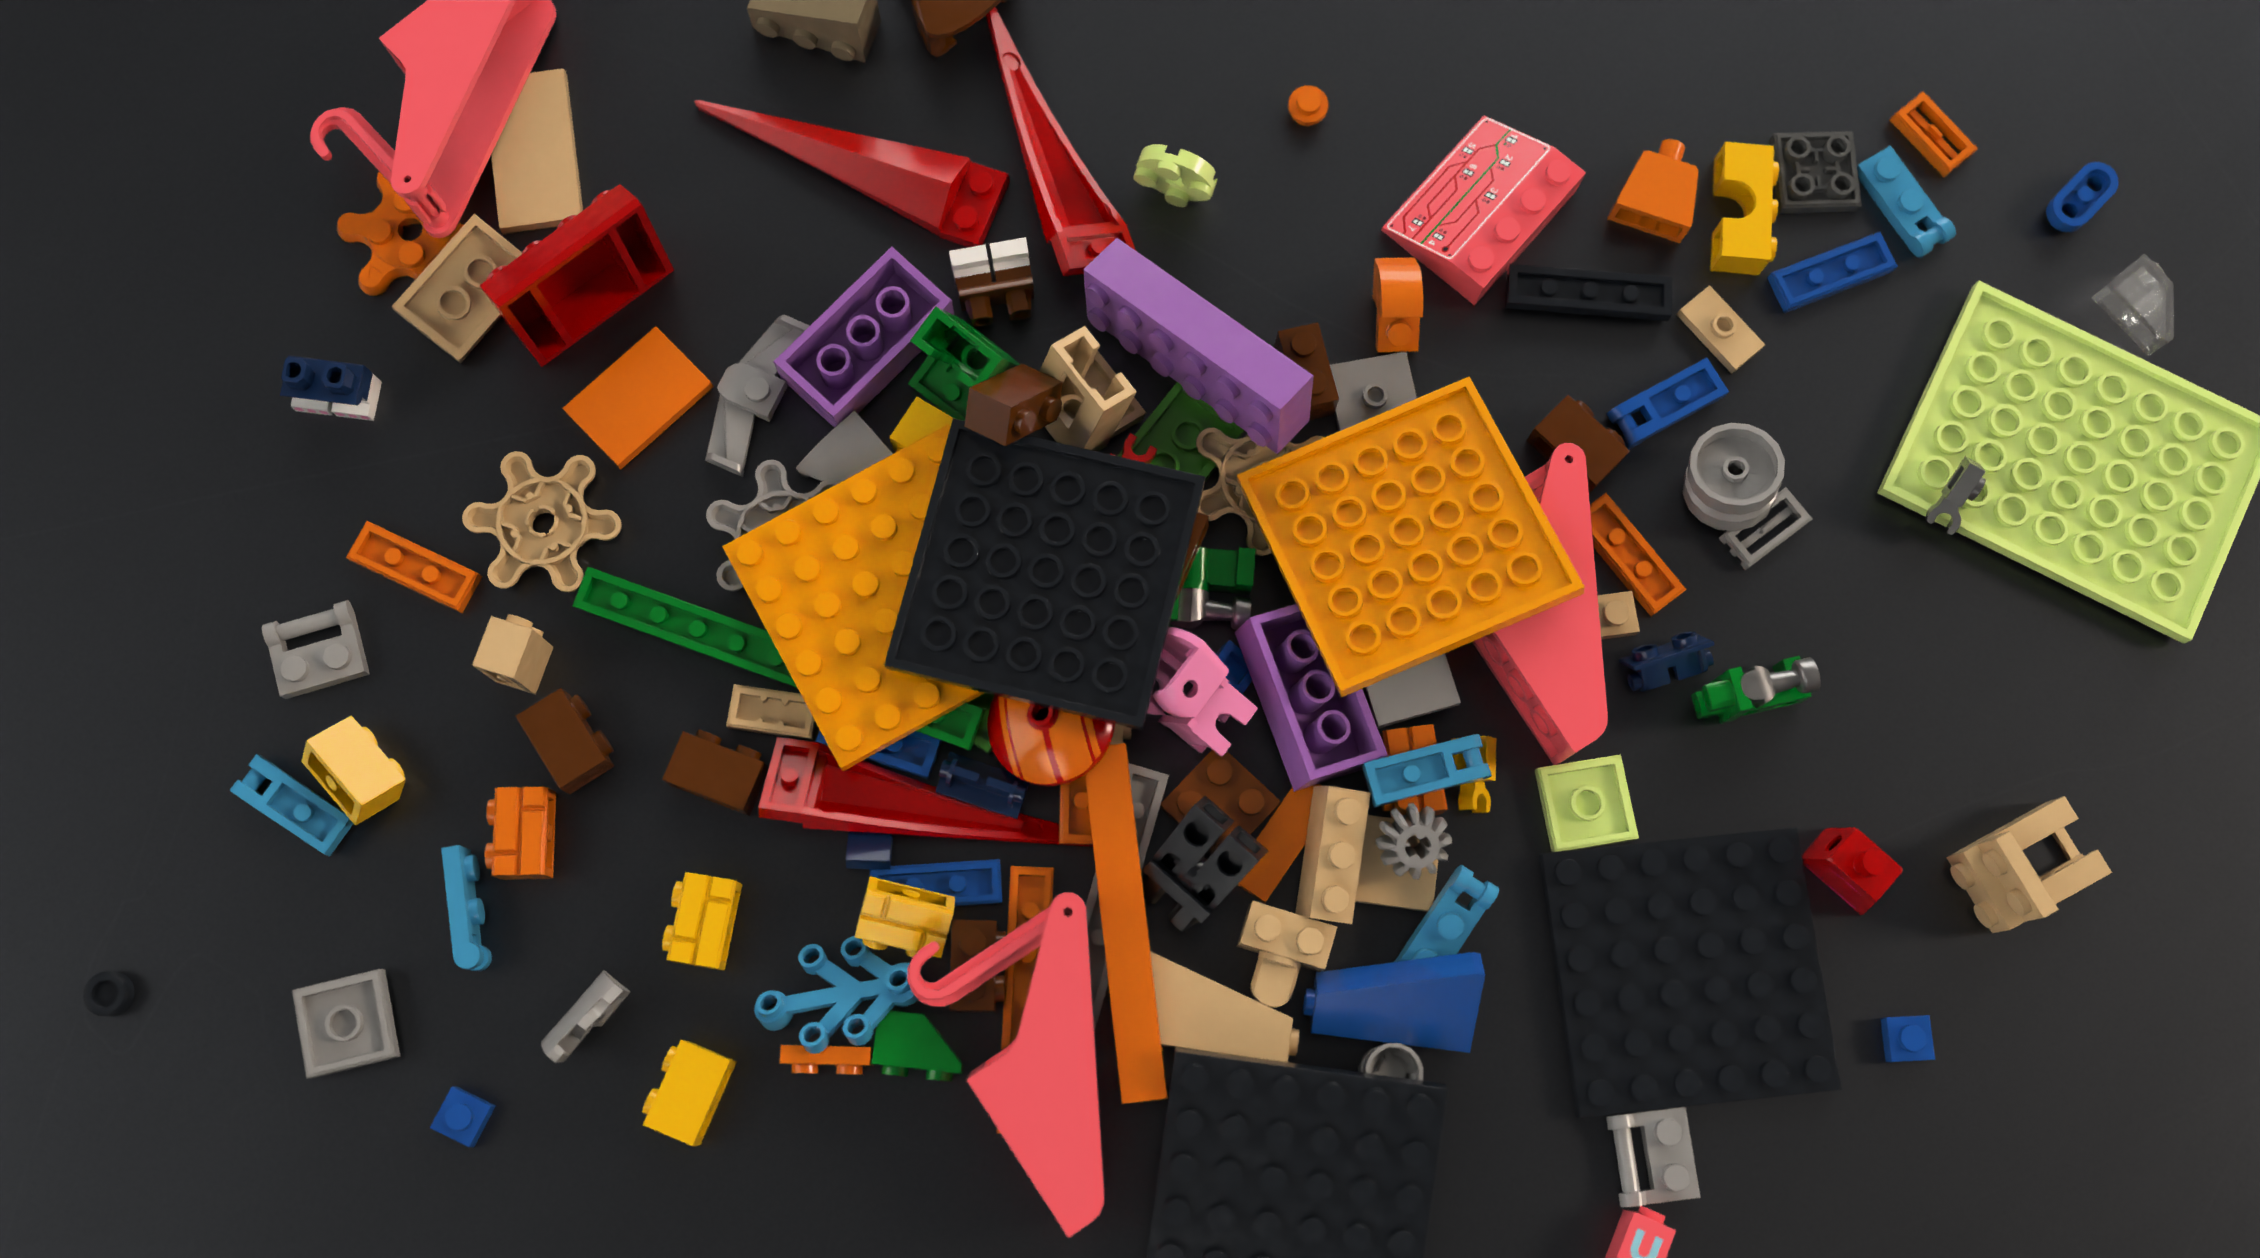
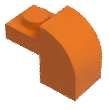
(1398, 304)

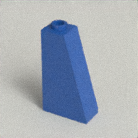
(1402, 1002)

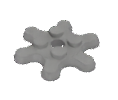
(772, 500)

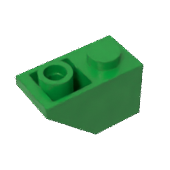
(913, 1042)

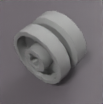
(1733, 476)

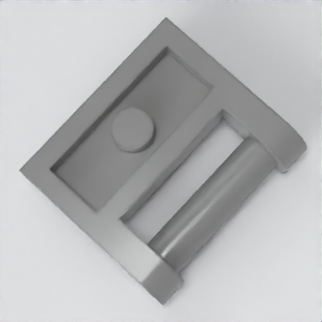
(318, 663)
(1666, 1153)

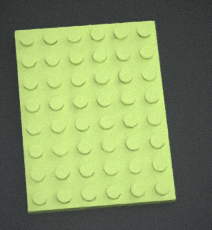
(2088, 459)

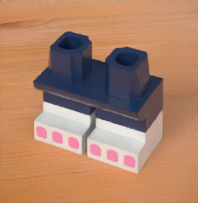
(330, 387)

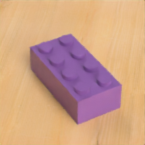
(861, 338)
(1310, 721)

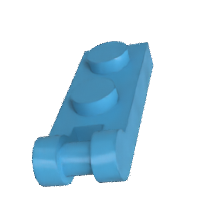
(1904, 202)
(1424, 770)
(293, 806)
(464, 909)
(1449, 921)

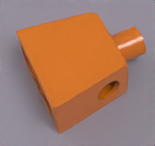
(1659, 193)

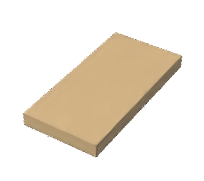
(537, 157)

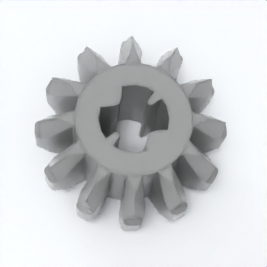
(1427, 830)

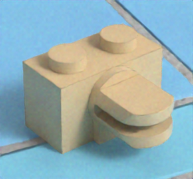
(1284, 946)

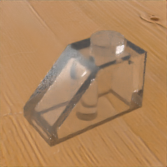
(2141, 304)

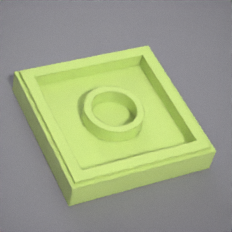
(1586, 804)

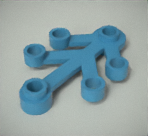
(843, 997)

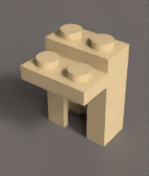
(1093, 397)
(2005, 882)

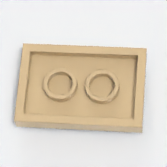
(447, 295)

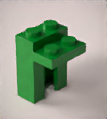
(955, 361)

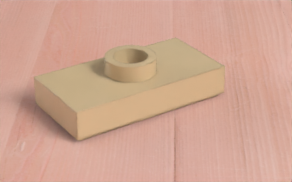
(1720, 329)
(770, 712)

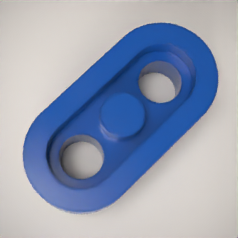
(2080, 199)

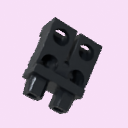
(1191, 878)

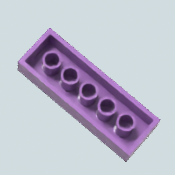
(1197, 346)

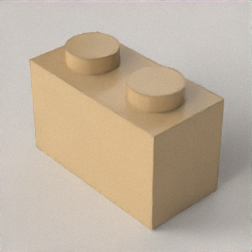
(513, 653)

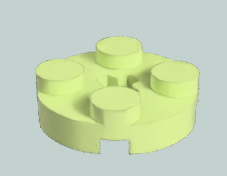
(1178, 177)

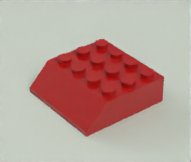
(579, 274)

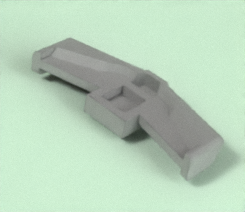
(747, 392)

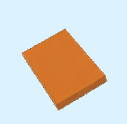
(638, 397)

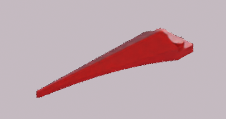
(922, 184)
(1069, 201)
(812, 790)

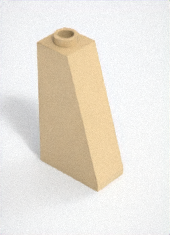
(1217, 1019)

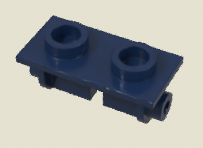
(1651, 661)
(981, 785)

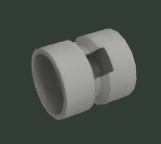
(1392, 1061)

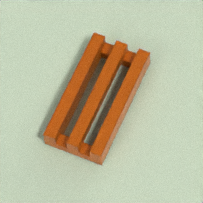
(1928, 137)

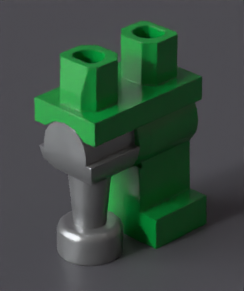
(1216, 572)
(1757, 690)

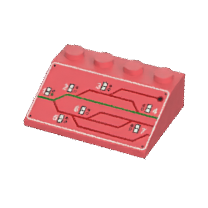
(1484, 206)

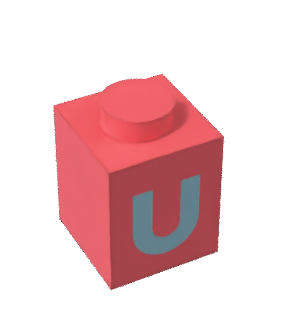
(1641, 1235)

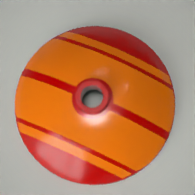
(1049, 749)

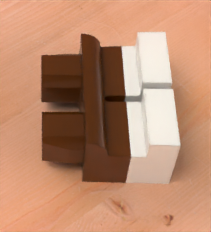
(1011, 275)

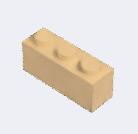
(1333, 854)

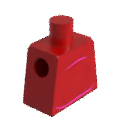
(1853, 868)

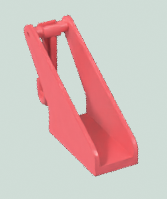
(459, 89)
(1555, 658)
(1046, 1079)

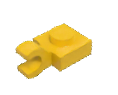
(1475, 795)

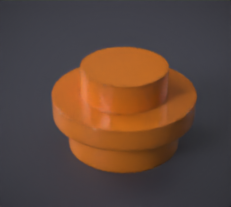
(1308, 105)

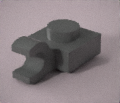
(1963, 485)

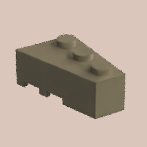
(832, 25)

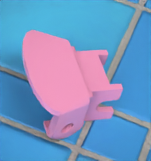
(1210, 698)

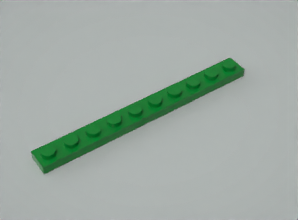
(724, 640)

